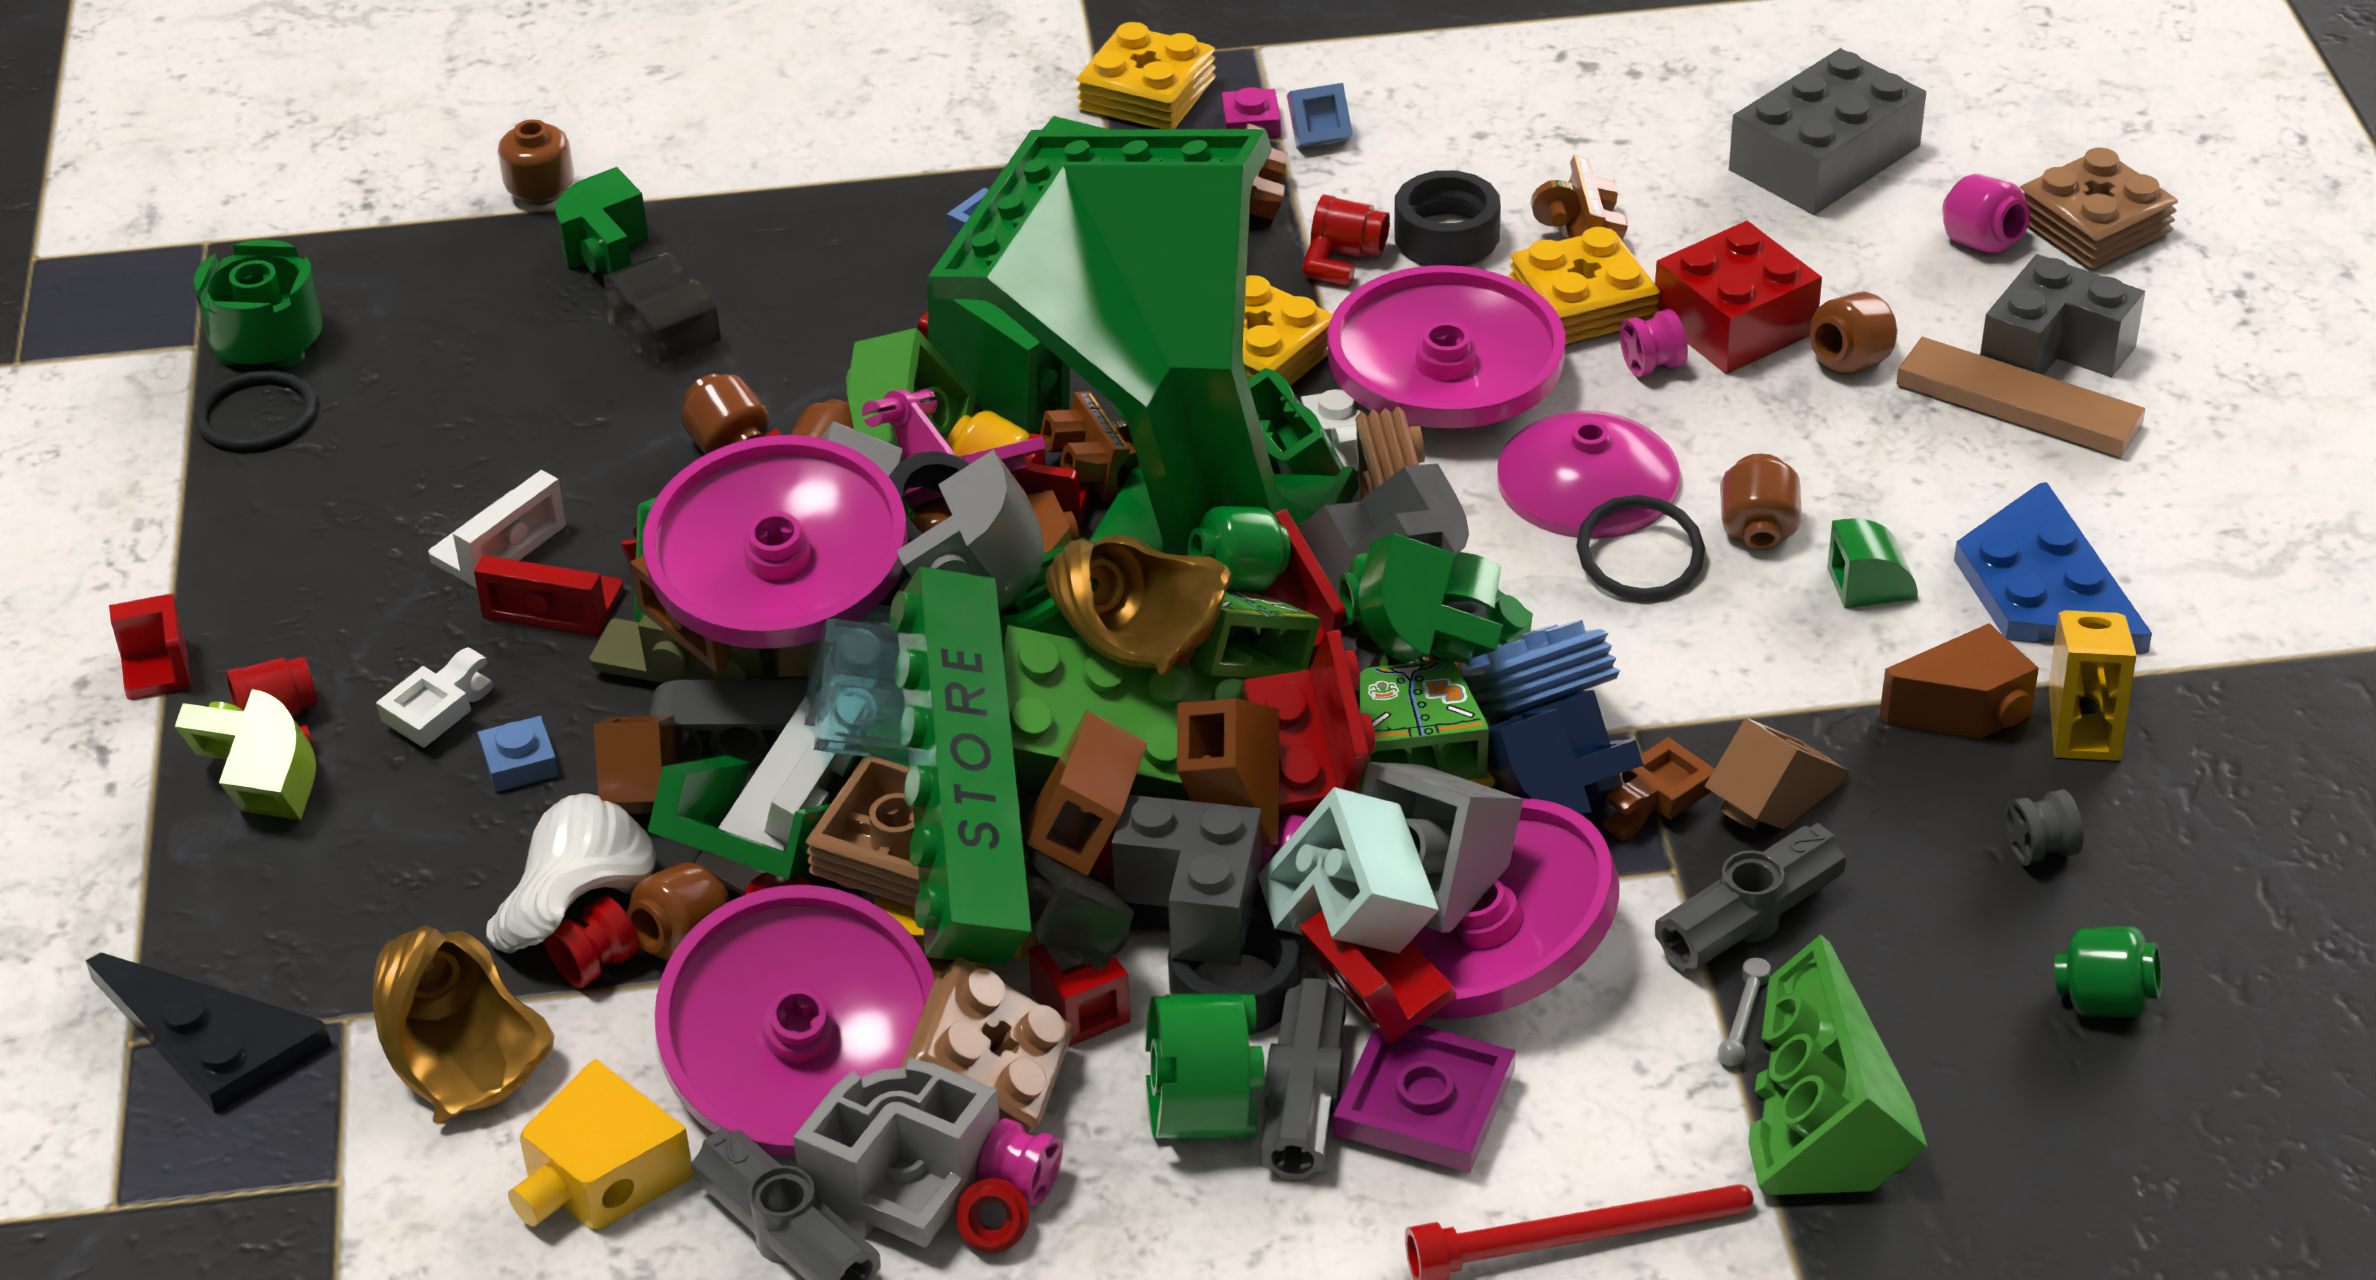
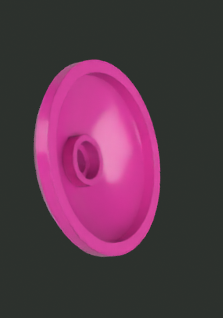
(1579, 461)

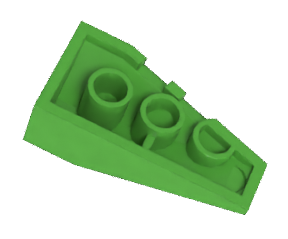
(907, 363)
(1830, 1091)

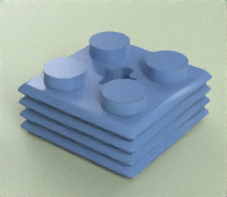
(1539, 668)

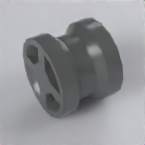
(2044, 827)

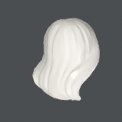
(572, 850)

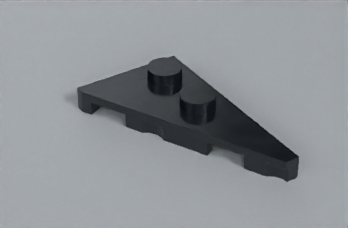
(209, 1035)

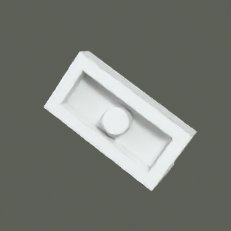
(505, 528)

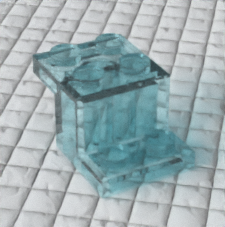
(854, 688)

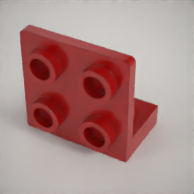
(1320, 725)

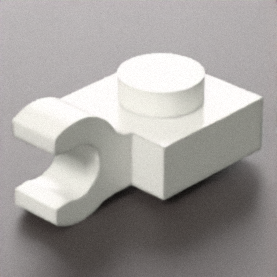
(1337, 416)
(433, 702)

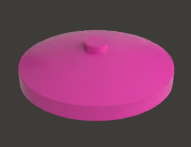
(1446, 346)
(774, 540)
(1533, 920)
(784, 1003)

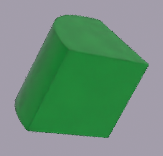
(1868, 564)

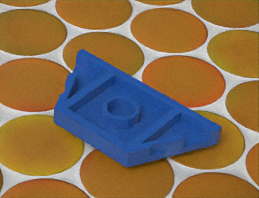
(2038, 563)

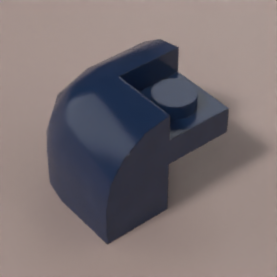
(1559, 753)

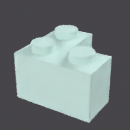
(1357, 868)

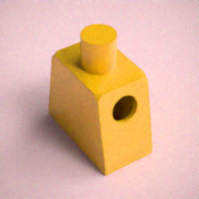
(2093, 661)
(599, 1152)

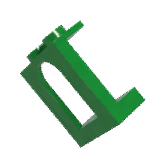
(696, 799)

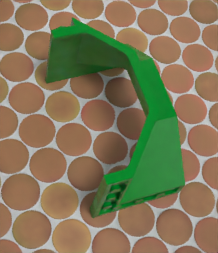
(1135, 276)

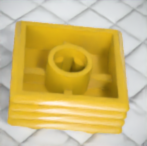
(1146, 76)
(1588, 282)
(1282, 331)

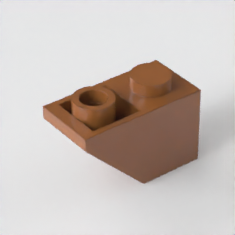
(1231, 756)
(1085, 793)

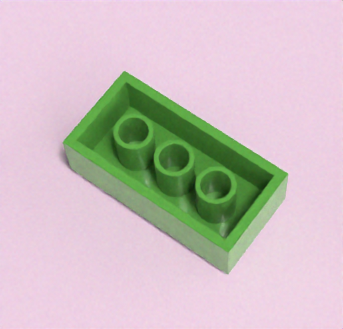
(1060, 677)

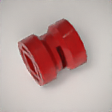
(594, 940)

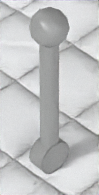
(1755, 974)

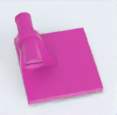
(918, 435)

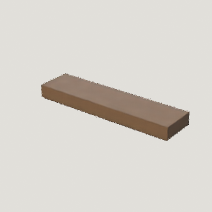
(2021, 396)

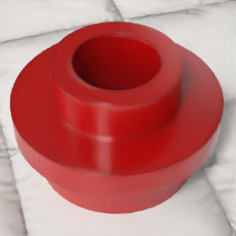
(982, 1236)

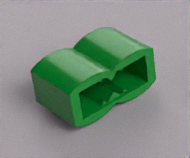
(1290, 429)

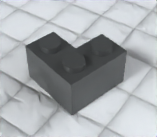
(2065, 316)
(1198, 864)

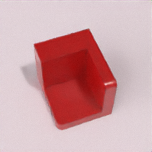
(1062, 481)
(150, 646)
(1080, 994)

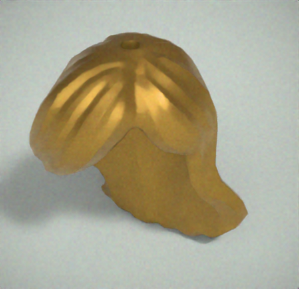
(1142, 603)
(454, 1022)

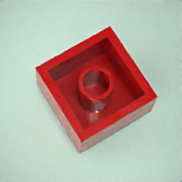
(1738, 295)

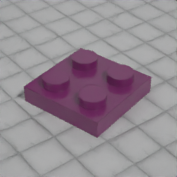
(1425, 1095)

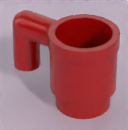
(1343, 229)
(282, 679)

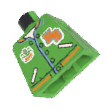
(1281, 649)
(1424, 717)

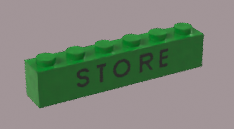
(960, 768)

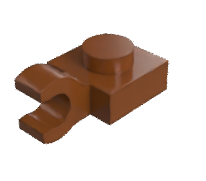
(1666, 783)

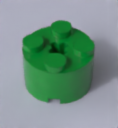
(258, 304)
(1202, 1066)

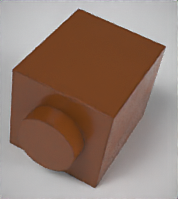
(632, 757)

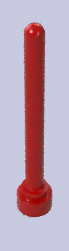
(1439, 1251)

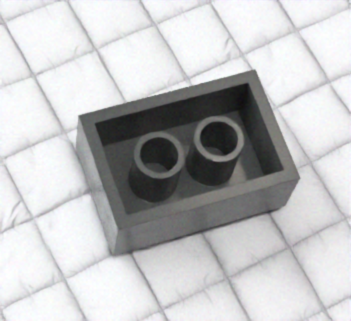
(1827, 130)

